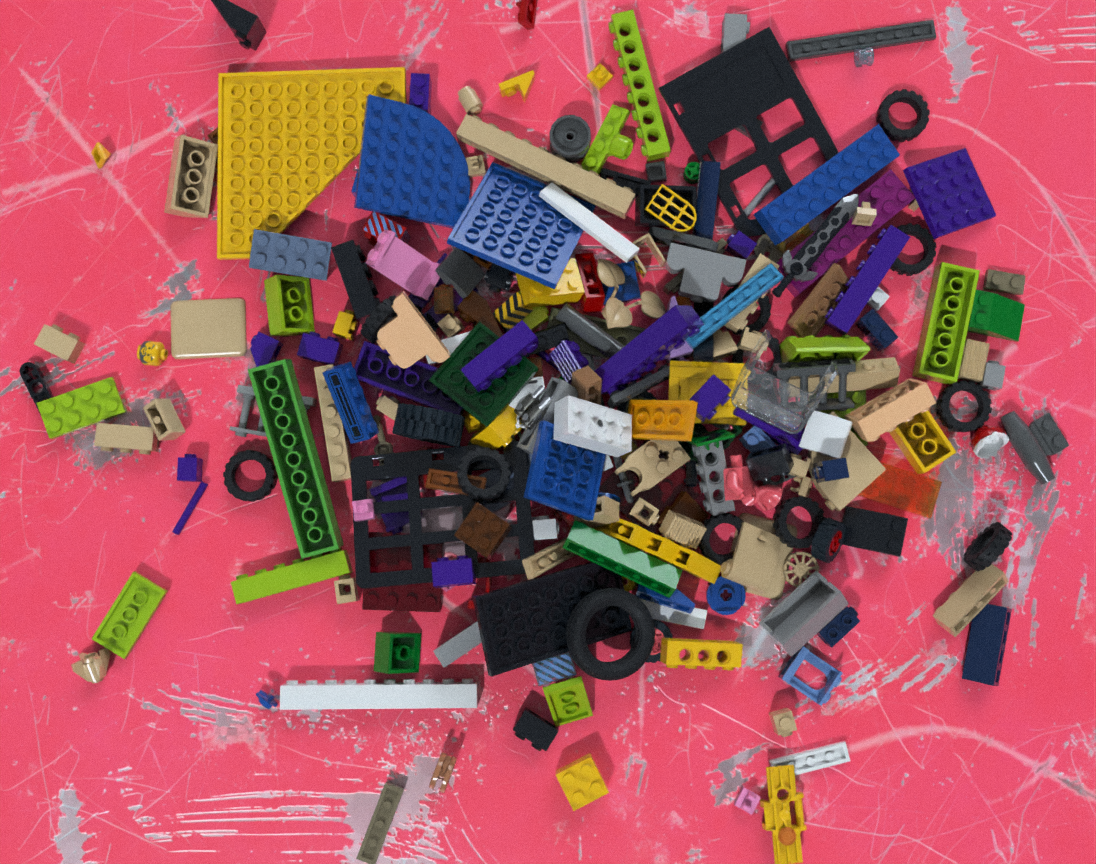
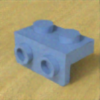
(756, 440)

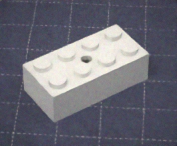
(592, 426)

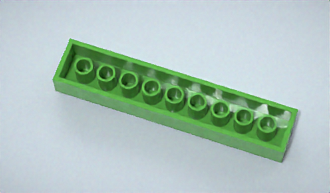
(296, 458)

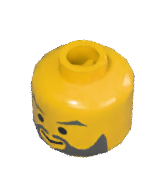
(152, 353)

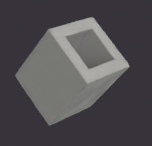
(993, 376)

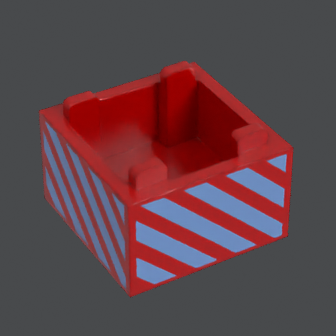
(378, 223)

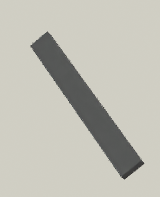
(850, 41)

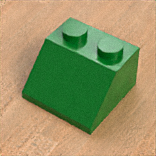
(397, 652)

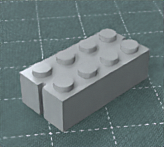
(804, 613)

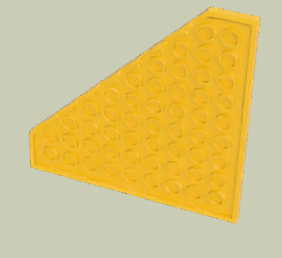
(286, 143)

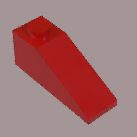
(594, 294)

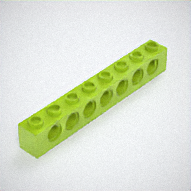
(626, 22)

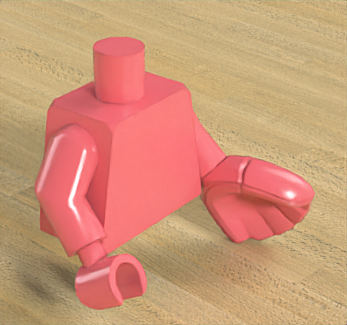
(740, 486)

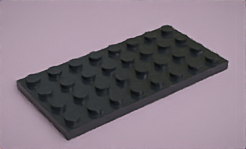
(531, 617)

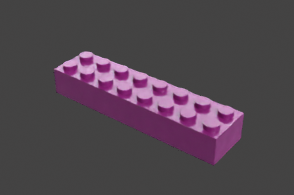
(885, 195)

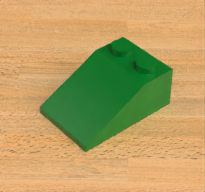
(996, 316)

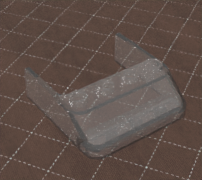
(774, 398)

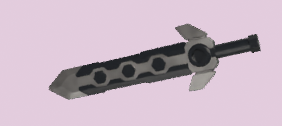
(814, 247)

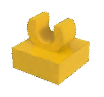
(599, 76)

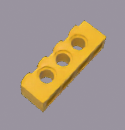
(672, 647)

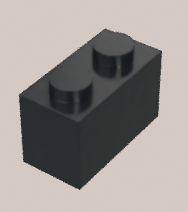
(770, 462)
(535, 729)

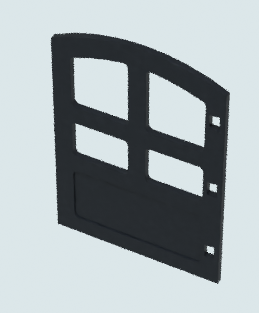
(731, 94)

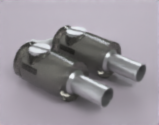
(530, 409)

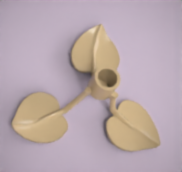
(615, 312)

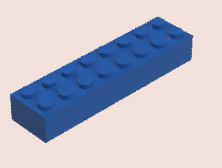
(826, 185)

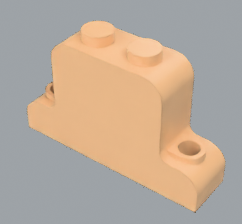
(410, 336)

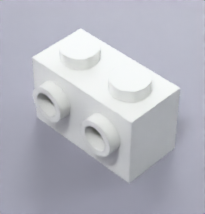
(544, 528)

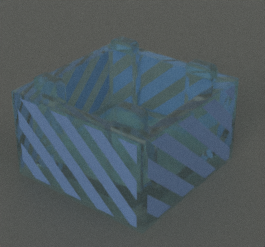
(554, 669)

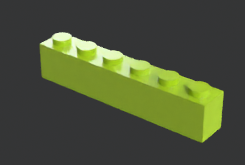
(290, 577)

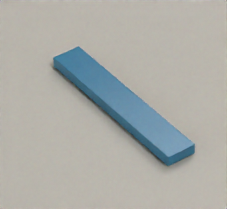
(736, 303)

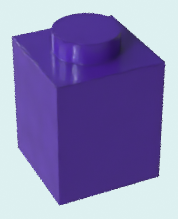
(740, 245)
(189, 468)

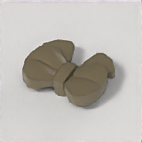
(765, 244)

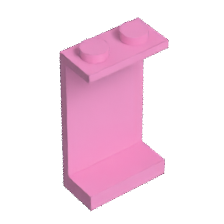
(403, 265)

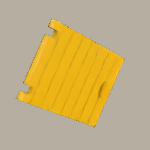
(693, 375)

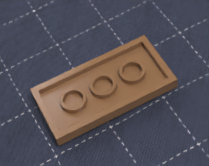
(811, 314)

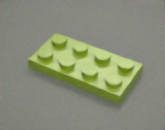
(81, 408)
(129, 615)

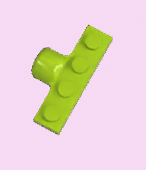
(609, 140)

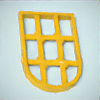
(669, 202)

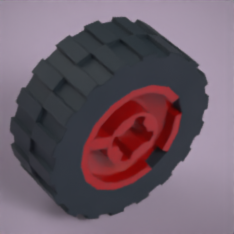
(828, 540)

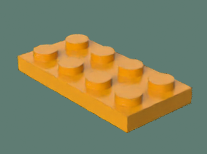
(663, 419)

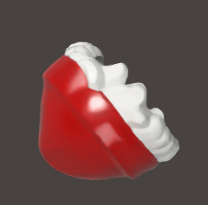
(988, 441)

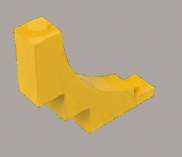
(663, 549)

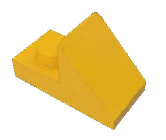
(521, 83)

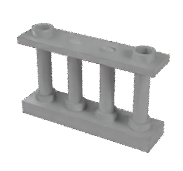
(248, 395)

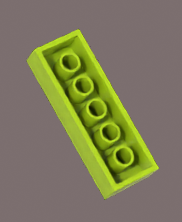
(946, 323)

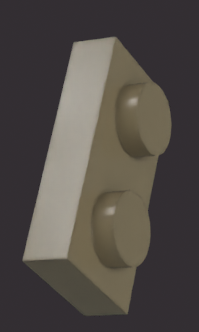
(1004, 282)

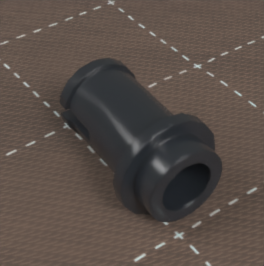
(691, 474)

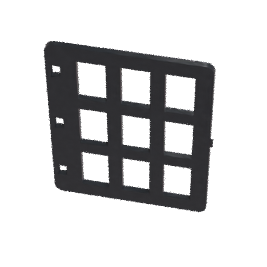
(415, 464)

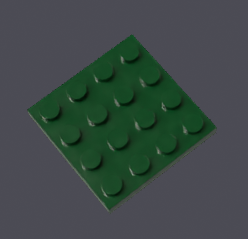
(495, 399)

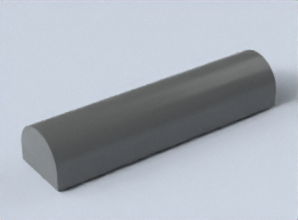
(588, 331)

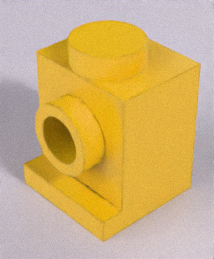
(345, 325)

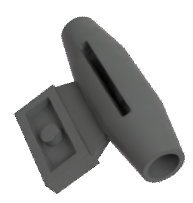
(1035, 443)

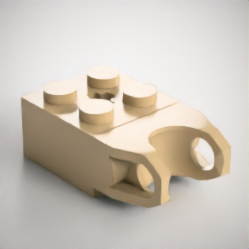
(650, 467)

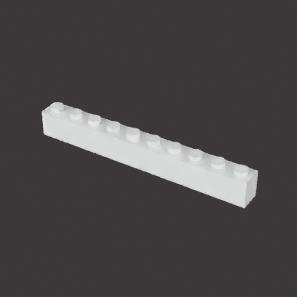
(379, 695)

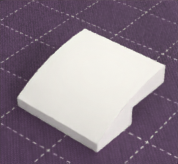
(825, 434)

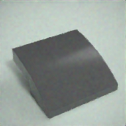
(460, 272)

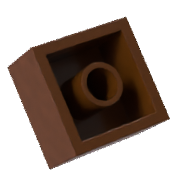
(483, 531)

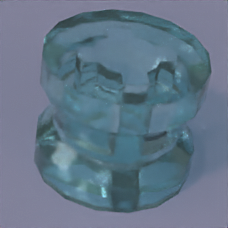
(863, 57)

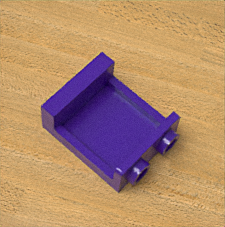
(389, 491)

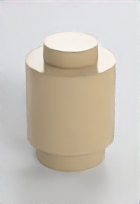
(470, 100)

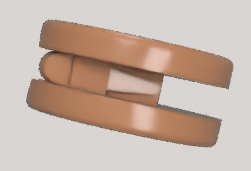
(443, 771)

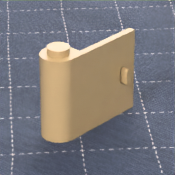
(753, 559)

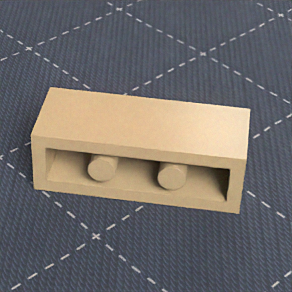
(126, 438)

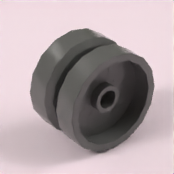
(570, 128)

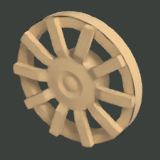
(799, 569)

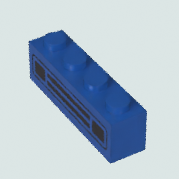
(350, 402)

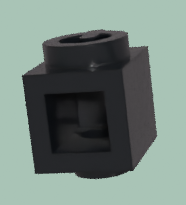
(498, 279)

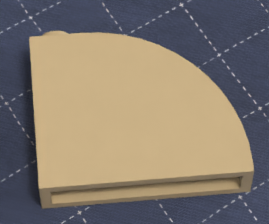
(862, 470)

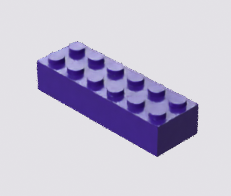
(648, 348)
(411, 383)

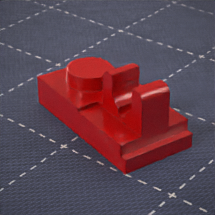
(527, 13)

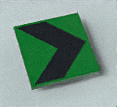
(711, 437)

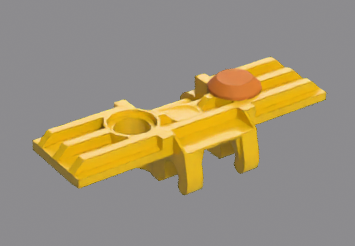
(777, 815)

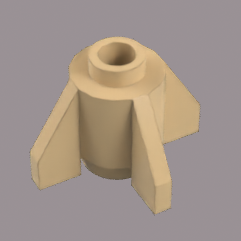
(91, 666)

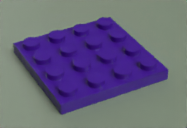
(949, 193)

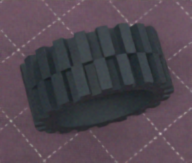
(428, 425)

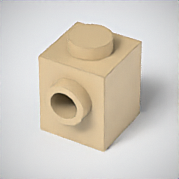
(783, 722)

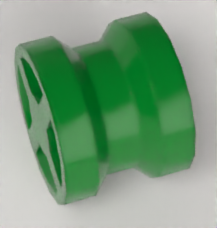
(693, 168)

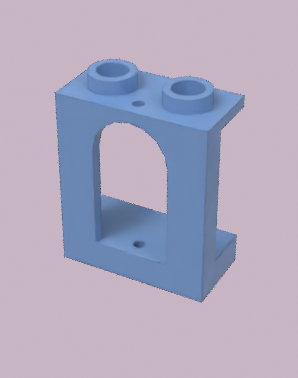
(819, 696)

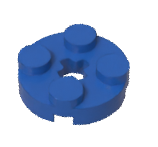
(717, 602)

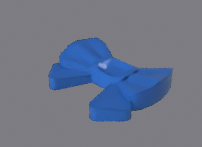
(266, 700)

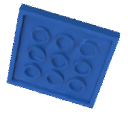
(564, 475)

